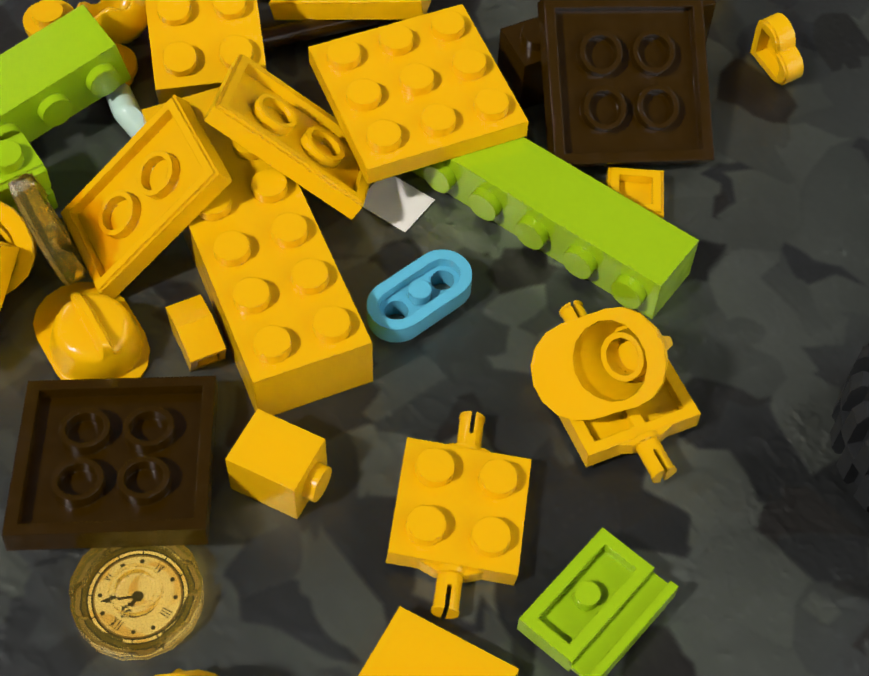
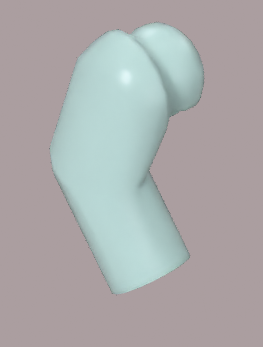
(126, 109)

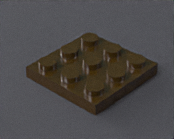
(625, 82)
(113, 464)

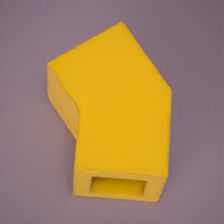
(196, 332)

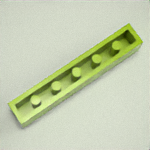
(571, 220)

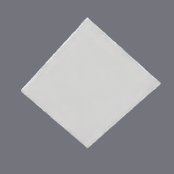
(396, 202)

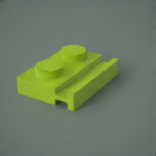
(597, 607)

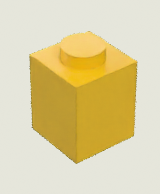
(278, 464)

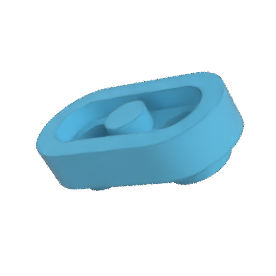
(415, 297)

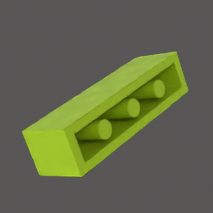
(57, 74)

